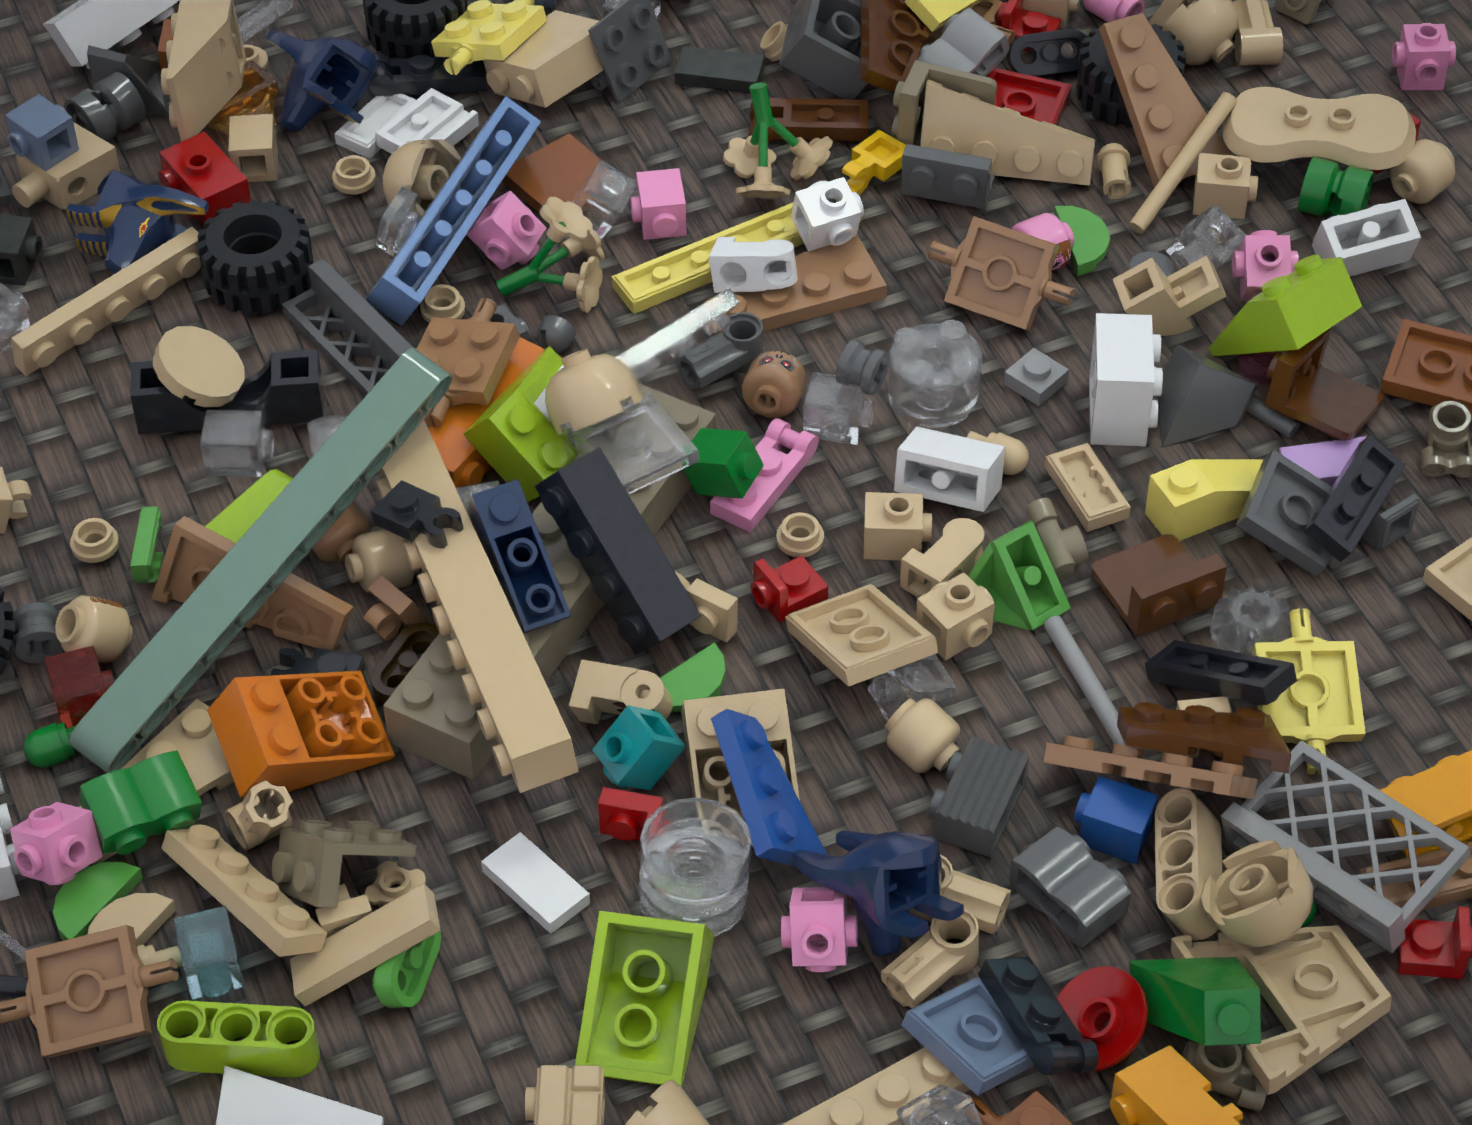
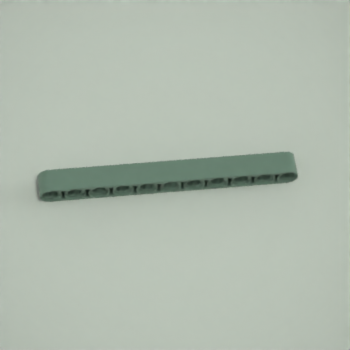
(259, 562)

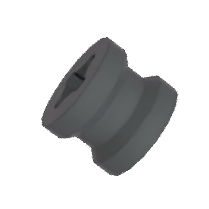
(862, 367)
(35, 632)

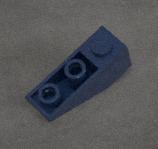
(518, 555)

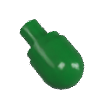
(49, 745)

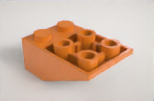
(298, 728)

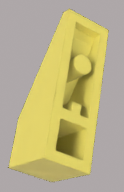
(1199, 494)

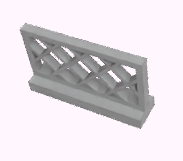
(1333, 888)

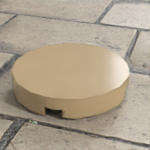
(198, 366)

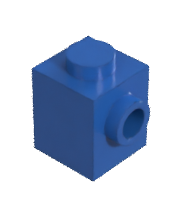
(1116, 818)

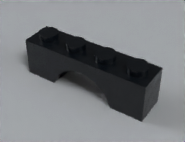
(284, 390)

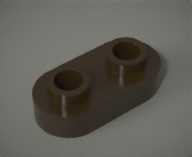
(400, 659)

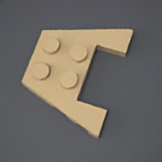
(1315, 989)

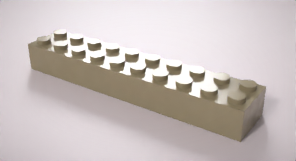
(430, 706)

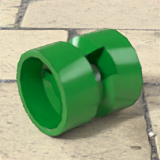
(1334, 190)

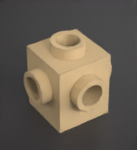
(956, 614)

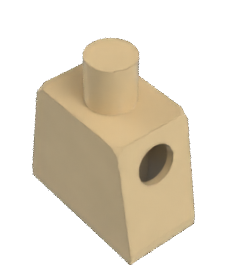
(72, 178)

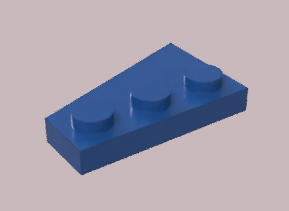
(763, 790)

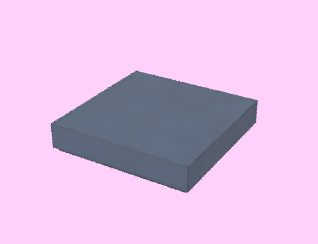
(969, 1036)

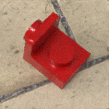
(1023, 22)
(787, 587)
(625, 812)
(1437, 947)

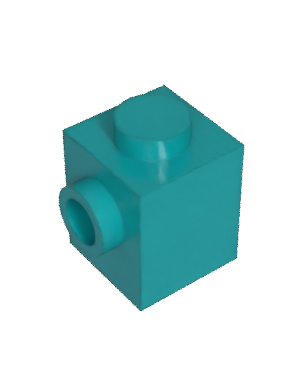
(638, 748)

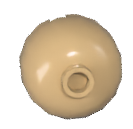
(1204, 29)
(421, 168)
(589, 390)
(1259, 895)

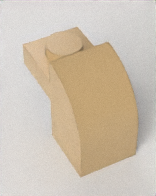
(1170, 298)

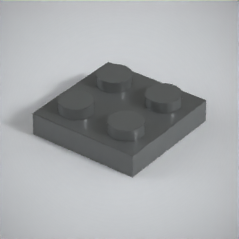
(1282, 507)

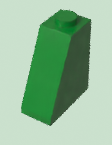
(1201, 999)

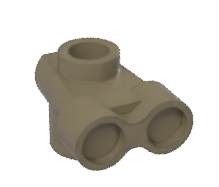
(1448, 442)
(1064, 547)
(1227, 1072)

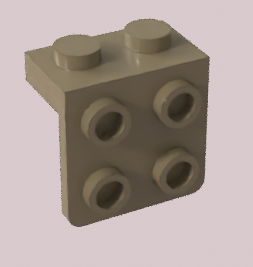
(911, 96)
(312, 856)

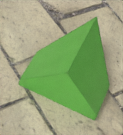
(1020, 579)

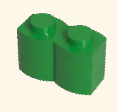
(141, 802)

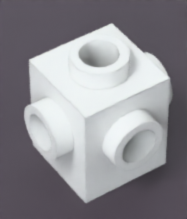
(827, 213)

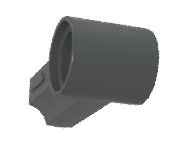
(724, 352)

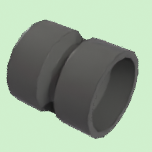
(108, 107)

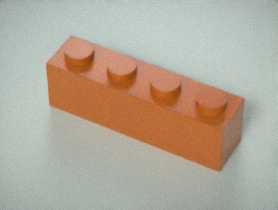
(460, 457)

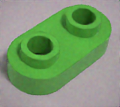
(404, 977)

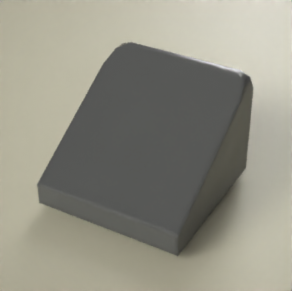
(1392, 523)

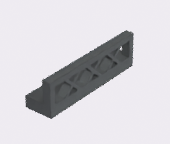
(352, 314)

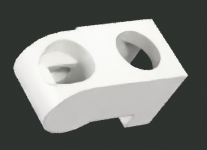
(752, 265)

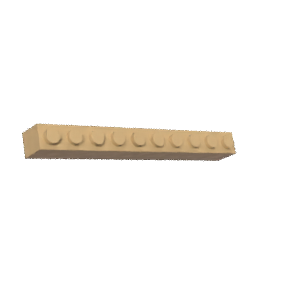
(483, 630)

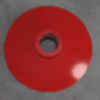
(1102, 996)

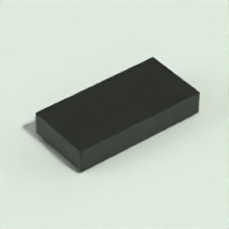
(718, 69)

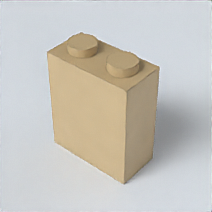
(548, 62)

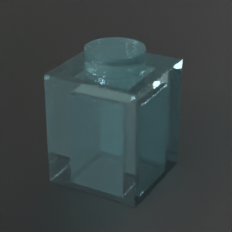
(208, 953)

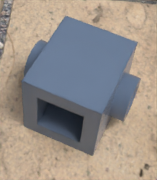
(41, 132)

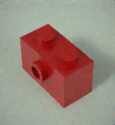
(205, 172)

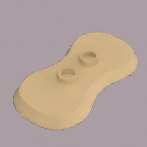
(1352, 130)

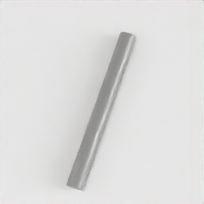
(1084, 677)

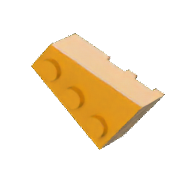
(1439, 796)
(1167, 1092)

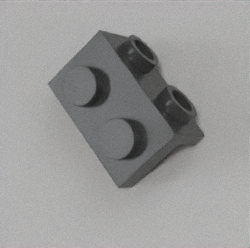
(946, 176)

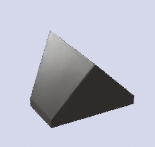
(141, 72)
(1200, 397)

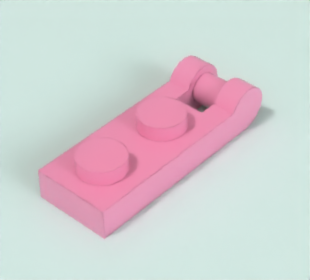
(773, 478)

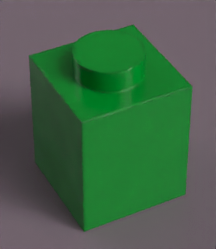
(725, 463)

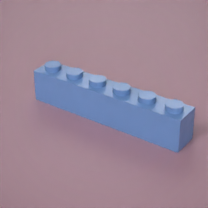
(453, 211)

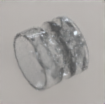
(695, 864)

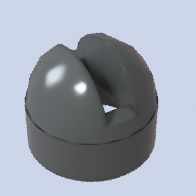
(555, 333)

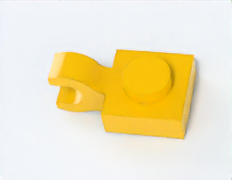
(875, 156)

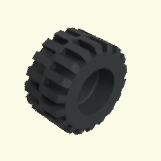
(408, 26)
(1097, 81)
(255, 256)

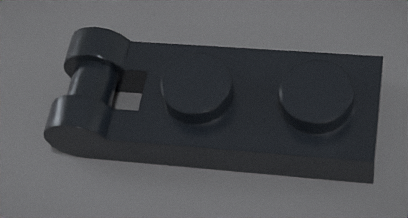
(422, 73)
(1037, 1017)

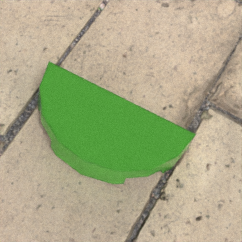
(1090, 237)
(145, 561)
(697, 677)
(89, 893)

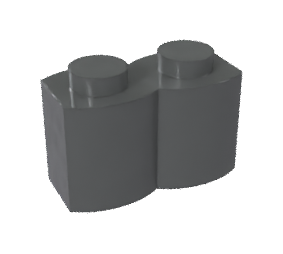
(1070, 886)

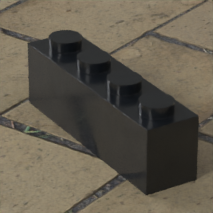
(617, 551)

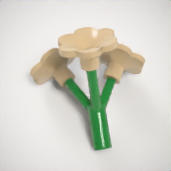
(754, 158)
(565, 221)

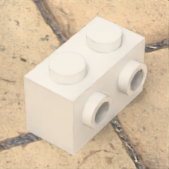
(1369, 237)
(949, 468)

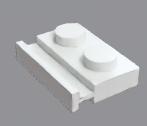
(428, 118)

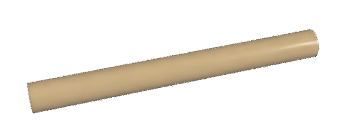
(1182, 163)

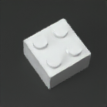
(1124, 379)

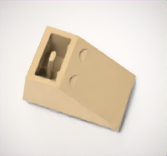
(203, 63)
(704, 756)

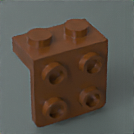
(1318, 395)
(1159, 583)

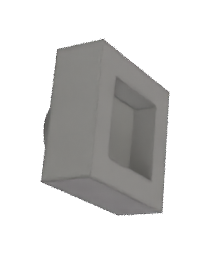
(1036, 377)

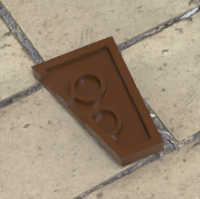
(1221, 733)

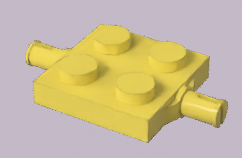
(487, 32)
(1325, 698)

